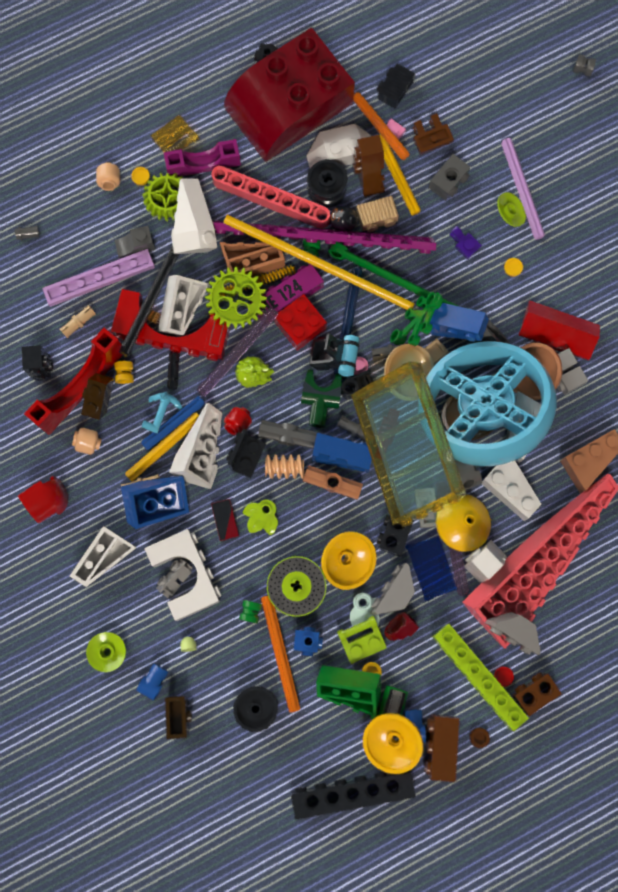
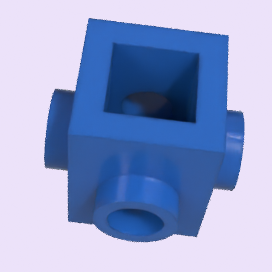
(299, 642)

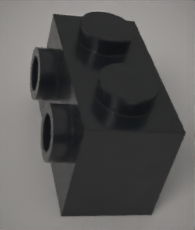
(36, 362)

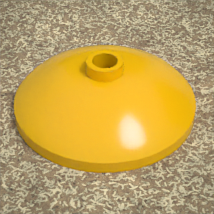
(455, 529)
(357, 564)
(387, 753)

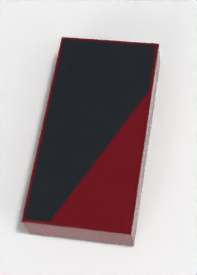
(225, 520)

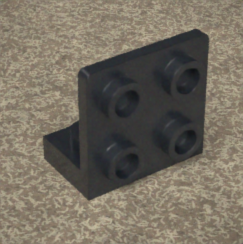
(245, 454)

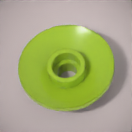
(511, 209)
(96, 648)

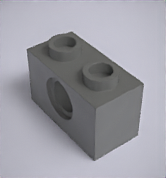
(454, 168)

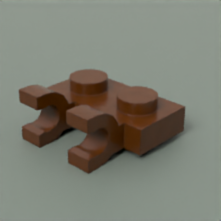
(433, 139)

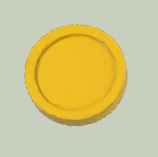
(140, 176)
(513, 267)

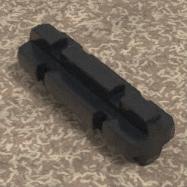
(173, 370)

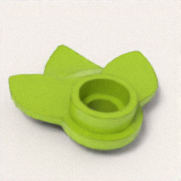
(260, 519)

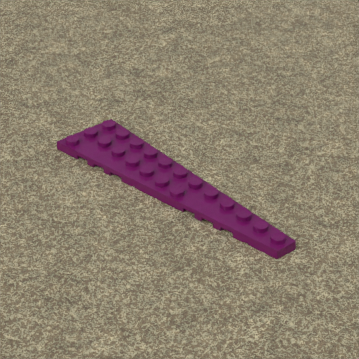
(367, 239)

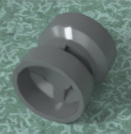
(580, 64)

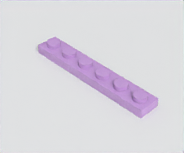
(98, 277)

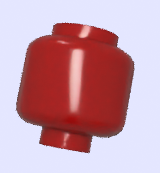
(237, 420)

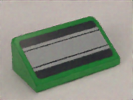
(393, 701)

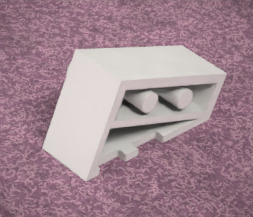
(512, 489)
(485, 562)

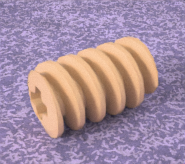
(284, 466)

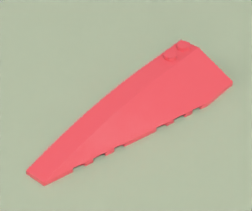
(540, 559)

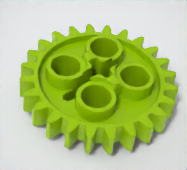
(240, 282)

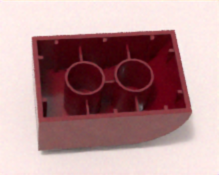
(289, 94)

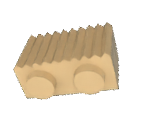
(377, 214)

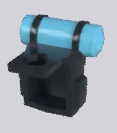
(335, 353)

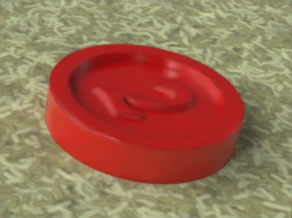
(504, 676)

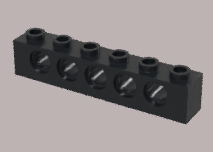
(304, 810)

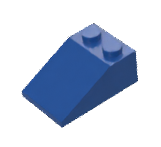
(154, 500)

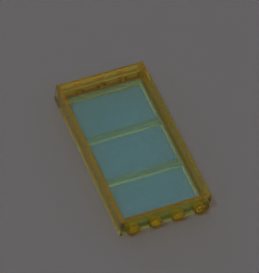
(408, 444)

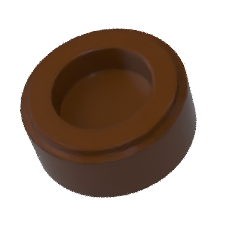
(479, 737)

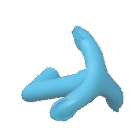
(165, 398)

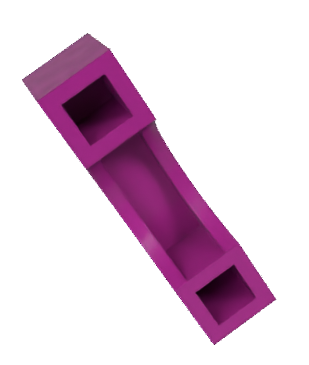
(186, 163)

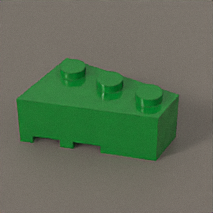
(350, 687)

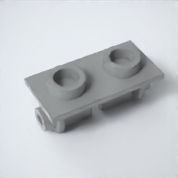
(168, 582)

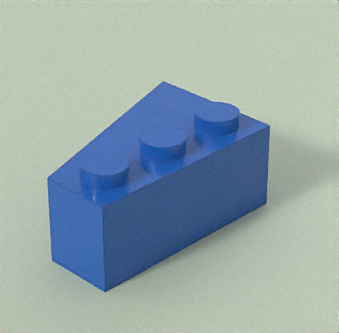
(458, 322)
(341, 453)

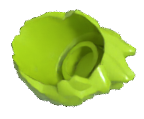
(253, 372)

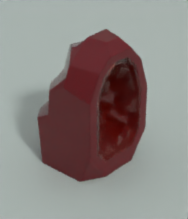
(401, 627)

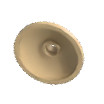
(406, 353)

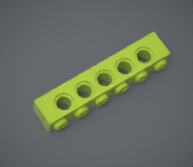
(480, 677)

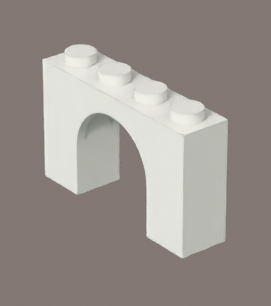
(184, 546)

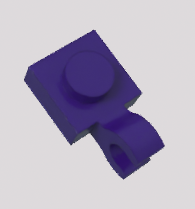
(467, 244)

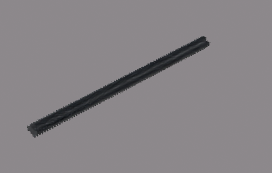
(148, 303)

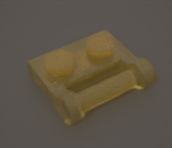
(172, 133)

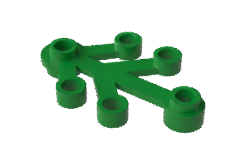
(429, 305)

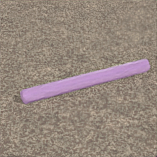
(523, 189)

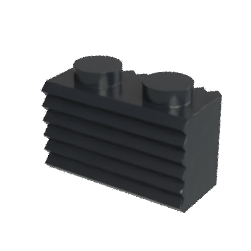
(396, 85)

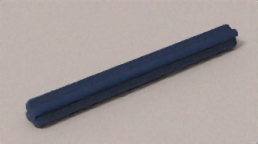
(350, 308)

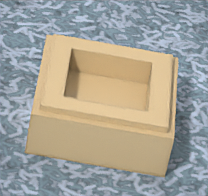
(436, 350)

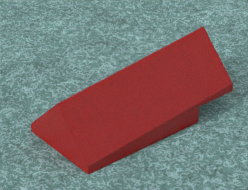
(559, 330)

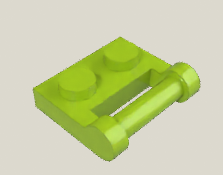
(363, 645)

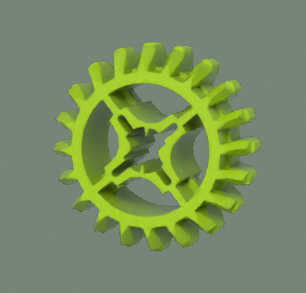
(153, 193)

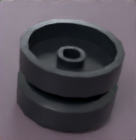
(327, 183)
(243, 709)

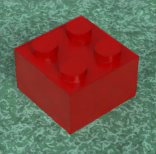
(300, 322)

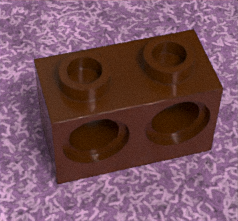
(538, 698)

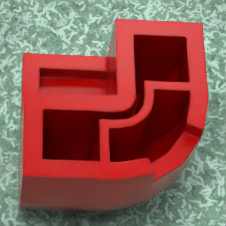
(45, 499)

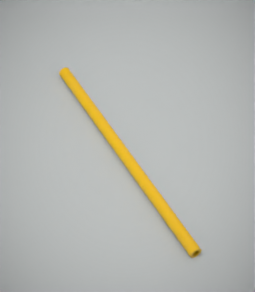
(317, 262)

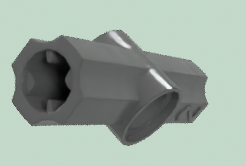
(287, 434)

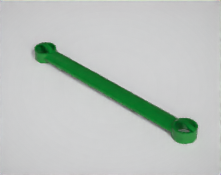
(340, 252)

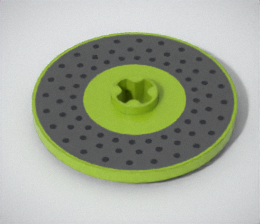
(305, 599)

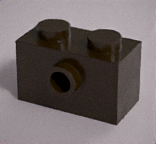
(97, 396)
(177, 717)

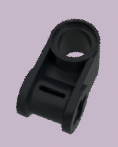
(357, 382)

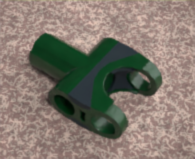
(320, 399)

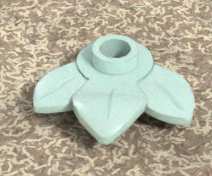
(361, 613)

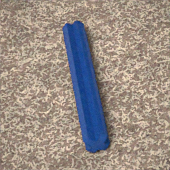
(173, 422)

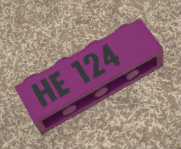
(305, 282)

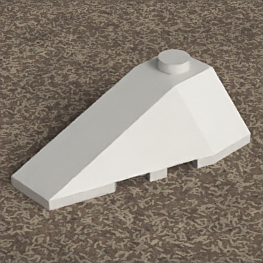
(193, 225)
(198, 451)

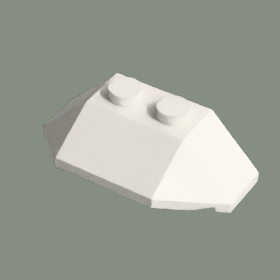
(336, 145)

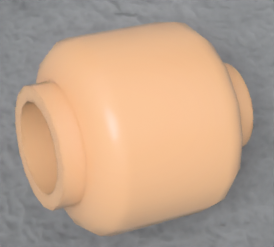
(108, 176)
(86, 441)

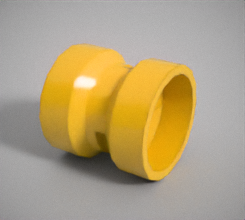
(124, 372)

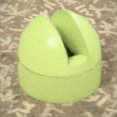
(188, 644)

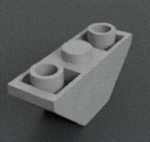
(395, 593)
(517, 631)

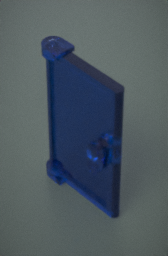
(431, 568)

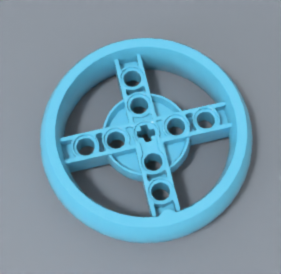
(489, 402)

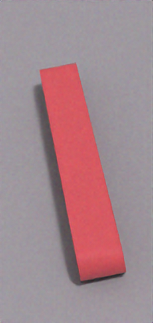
(266, 190)

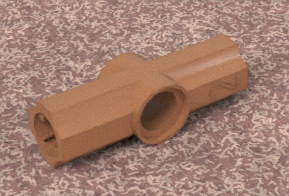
(320, 478)

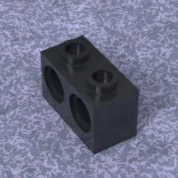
(399, 535)

